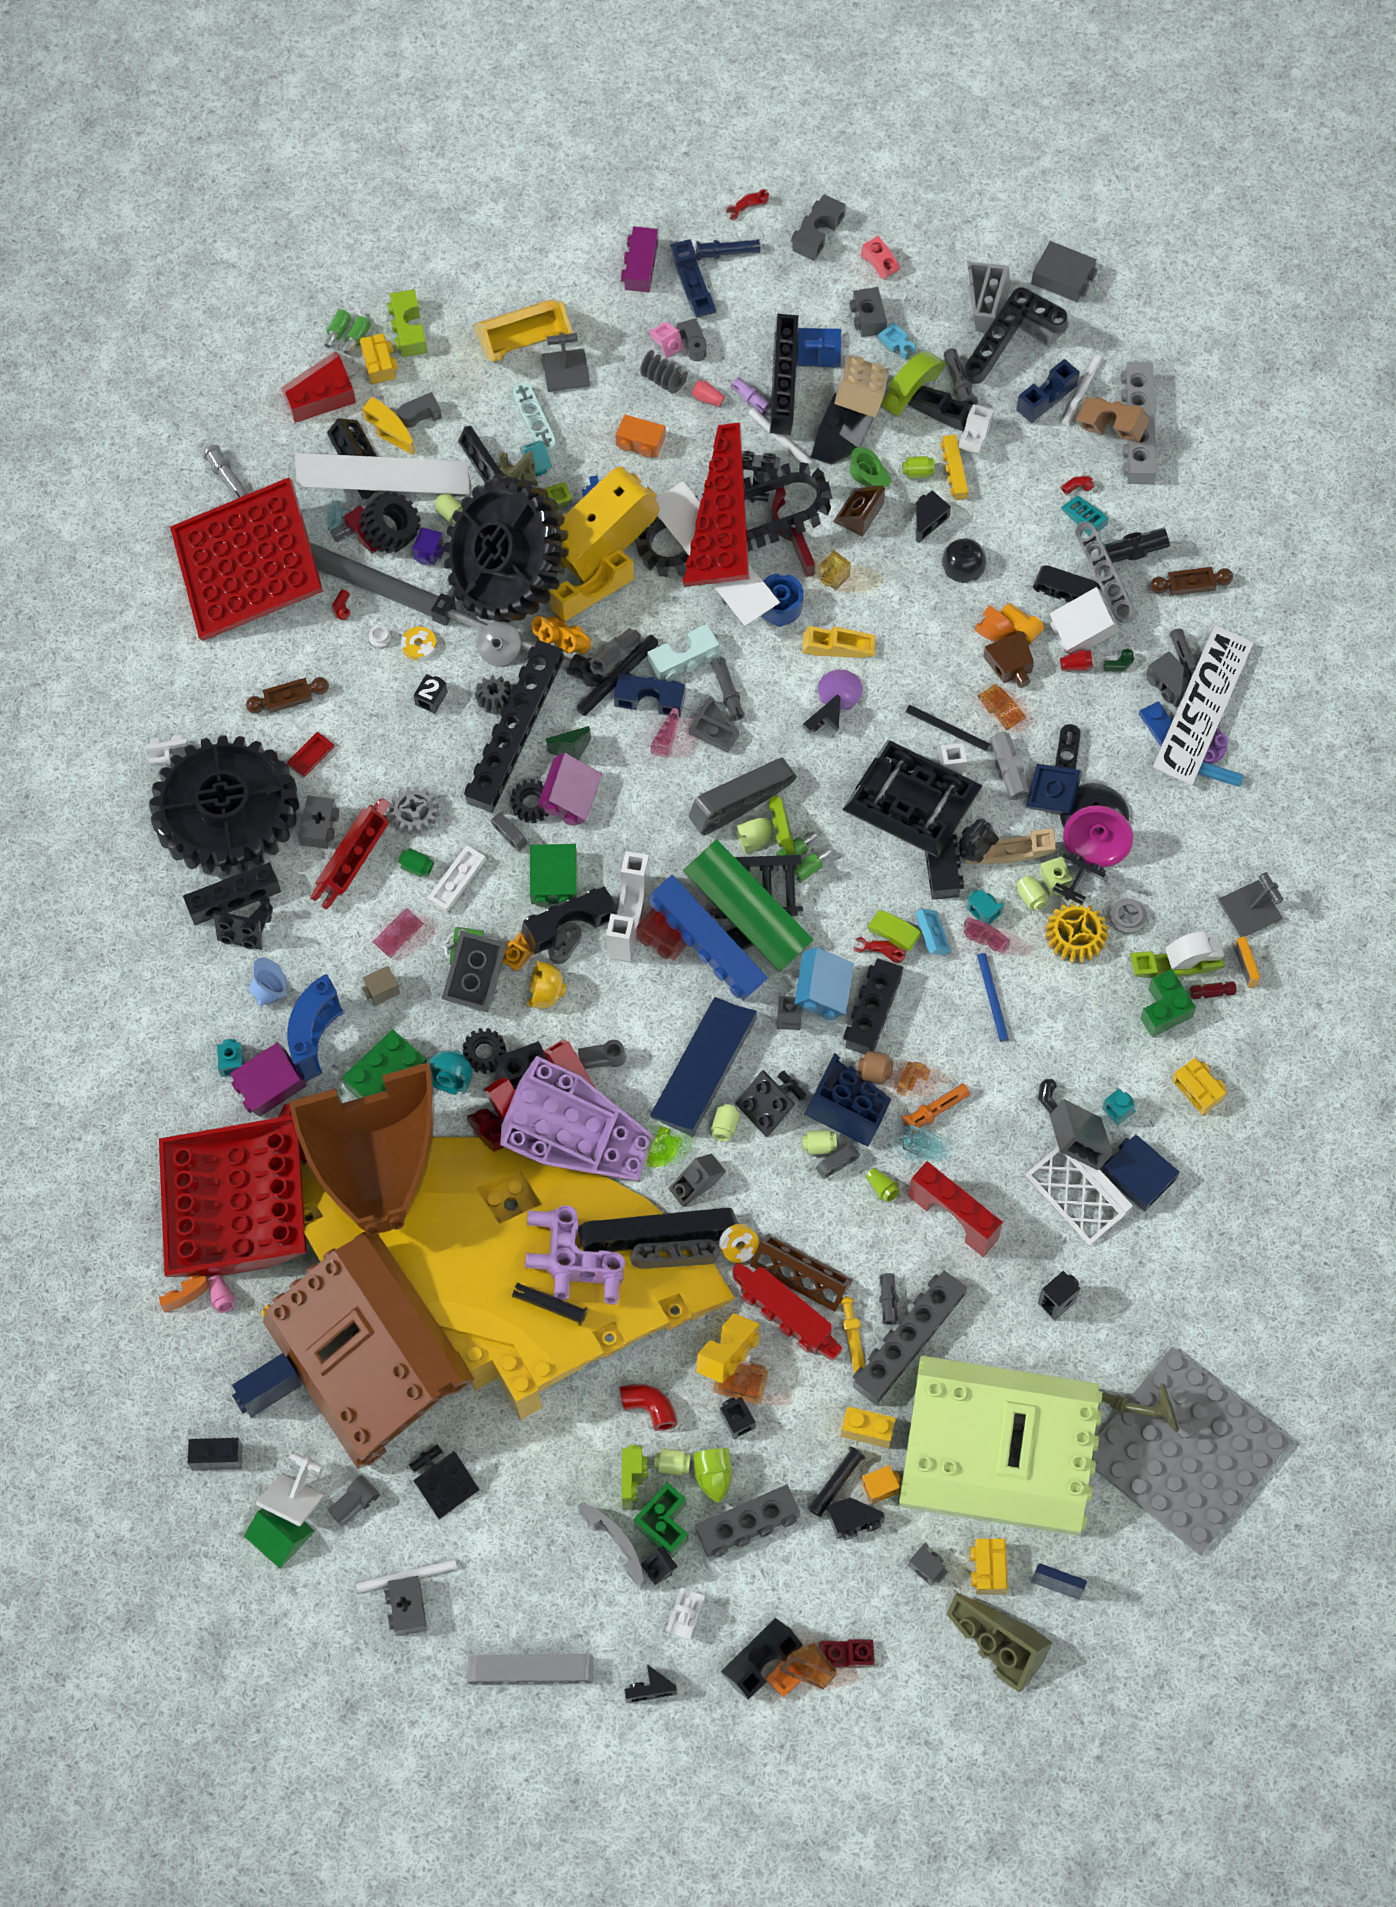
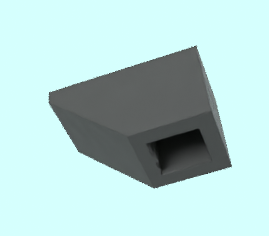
(1167, 676)
(697, 1179)

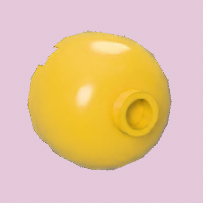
(546, 986)

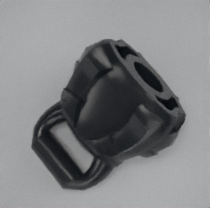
(977, 840)

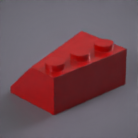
(319, 389)

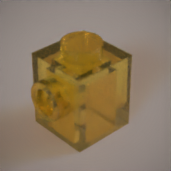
(834, 570)

